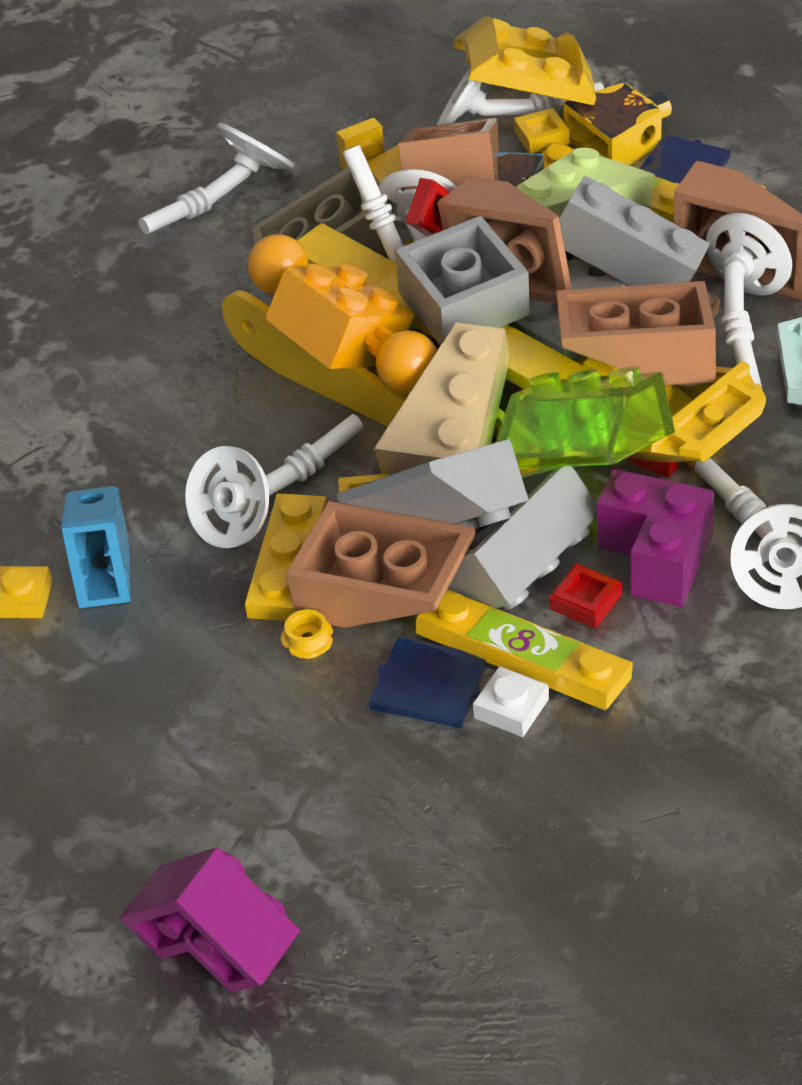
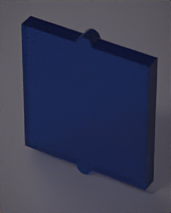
(675, 157)
(428, 682)

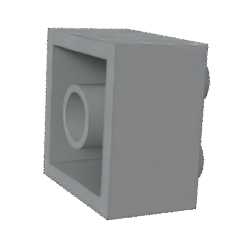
(462, 278)

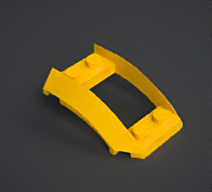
(527, 60)
(711, 419)

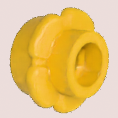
(307, 634)

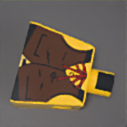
(619, 124)

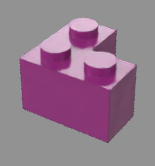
(661, 528)
(216, 915)

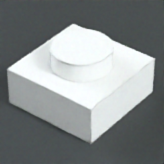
(511, 701)

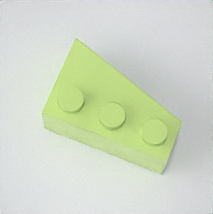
(559, 180)

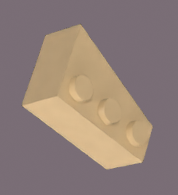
(451, 403)

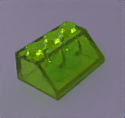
(586, 417)

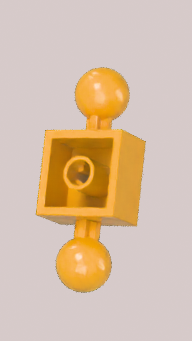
(339, 314)

